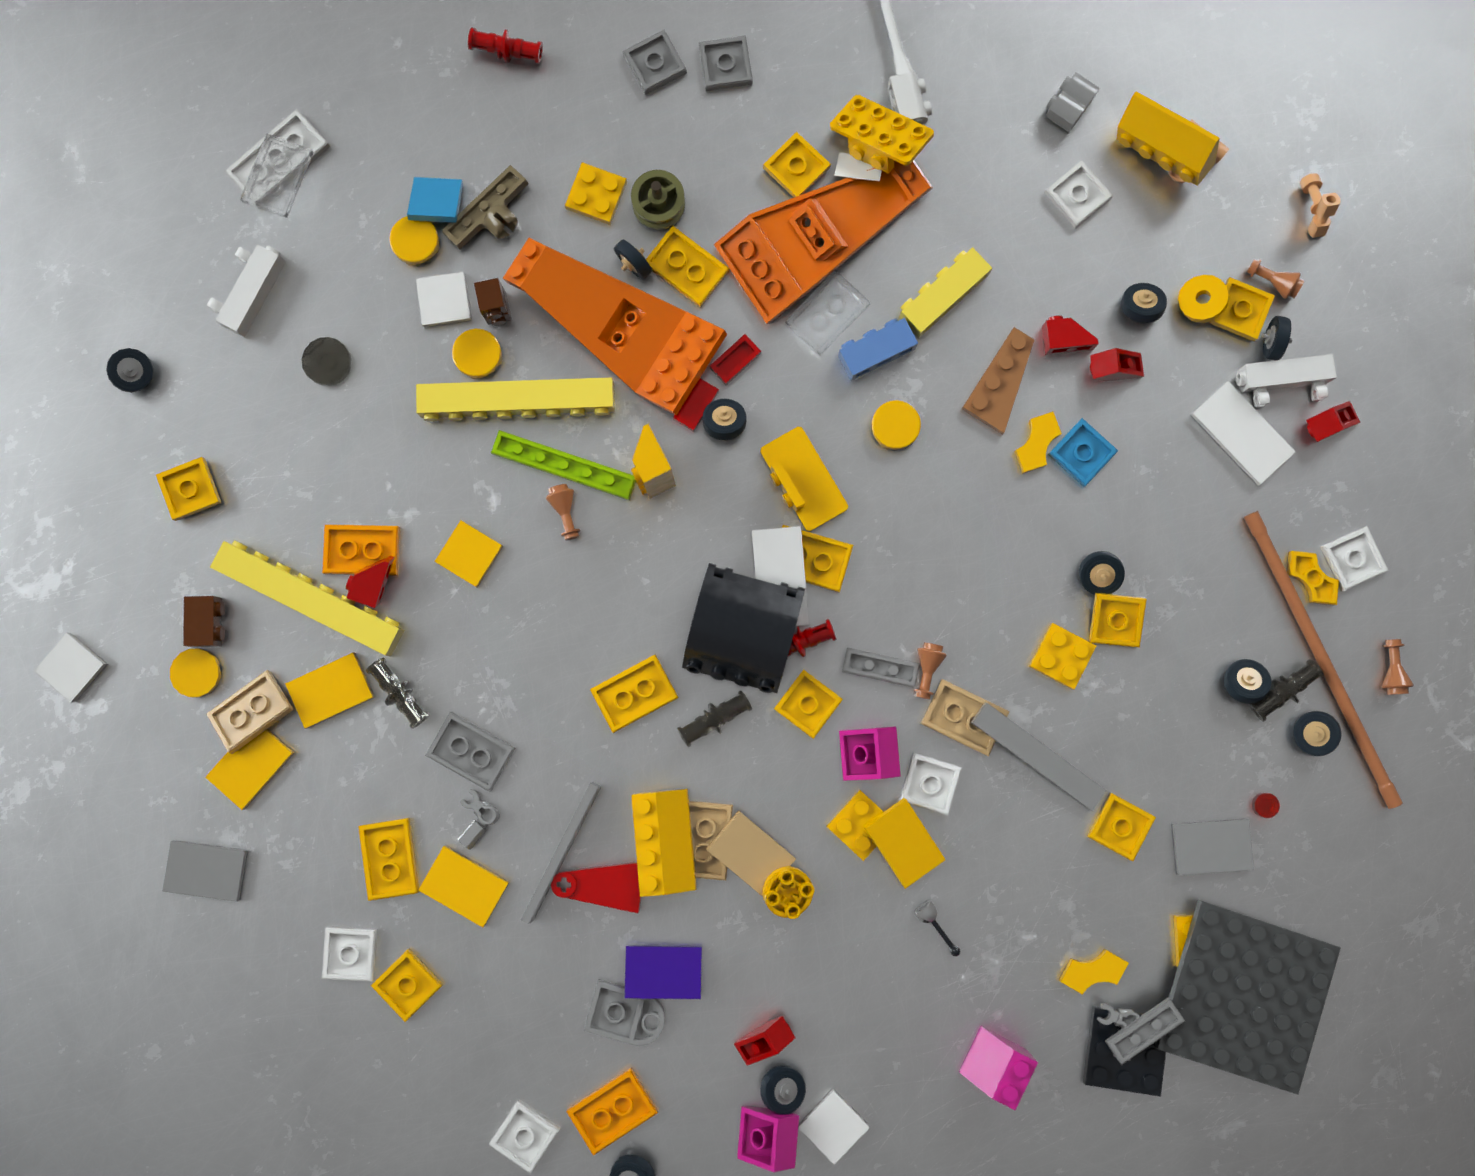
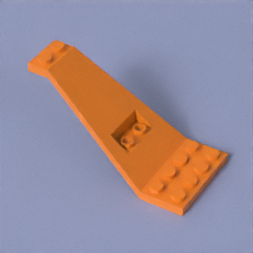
(781, 257)
(658, 351)

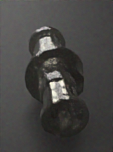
(1286, 689)
(397, 693)
(714, 718)

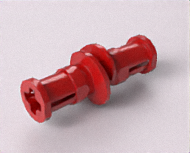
(505, 46)
(811, 637)

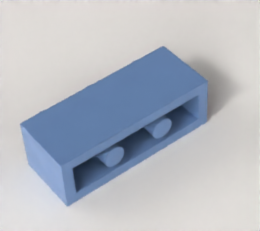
(877, 348)

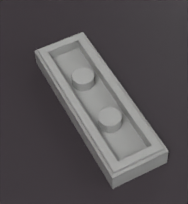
(881, 667)
(1145, 1030)

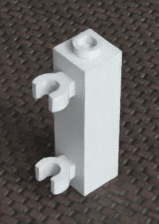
(250, 289)
(1287, 374)

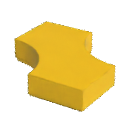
(1042, 432)
(1319, 586)
(1083, 974)

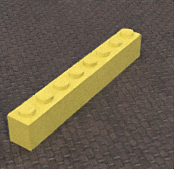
(515, 398)
(307, 598)

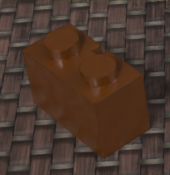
(492, 302)
(202, 621)

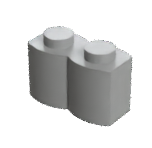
(1072, 101)

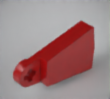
(605, 885)

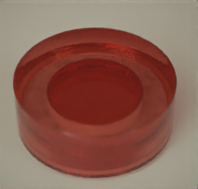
(1265, 805)

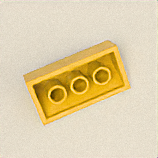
(1167, 139)
(651, 466)
(663, 842)

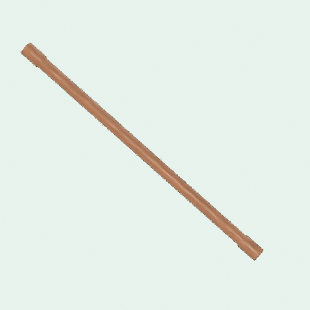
(1385, 786)

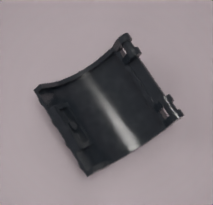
(742, 629)

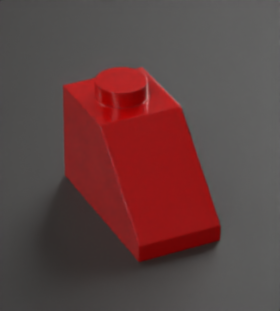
(1066, 336)
(1116, 365)
(1332, 421)
(370, 582)
(765, 1041)

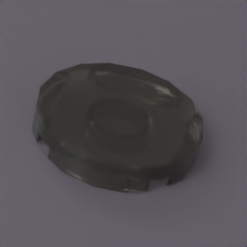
(326, 361)

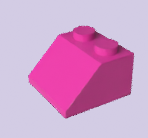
(869, 753)
(768, 1138)

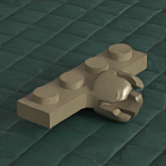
(488, 210)

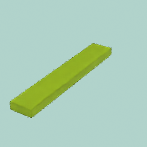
(563, 465)

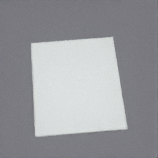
(853, 168)

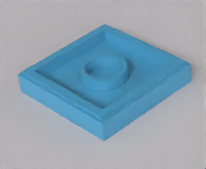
(435, 199)
(1083, 452)

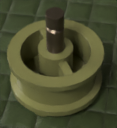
(658, 199)

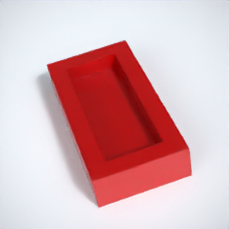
(735, 359)
(694, 406)

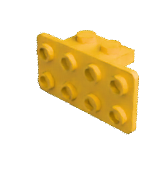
(880, 134)
(803, 479)

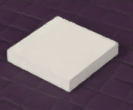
(1078, 194)
(443, 299)
(1354, 558)
(70, 667)
(930, 784)
(349, 954)
(833, 1126)
(524, 1136)

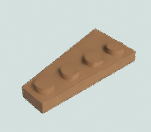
(998, 387)

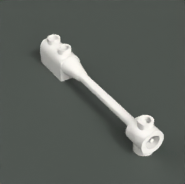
(904, 86)

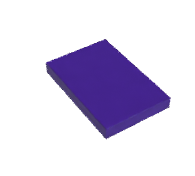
(663, 972)

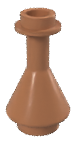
(1285, 282)
(561, 500)
(930, 659)
(1396, 677)

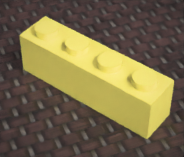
(945, 292)

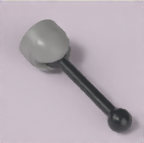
(927, 913)

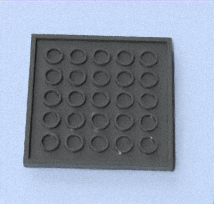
(1249, 997)

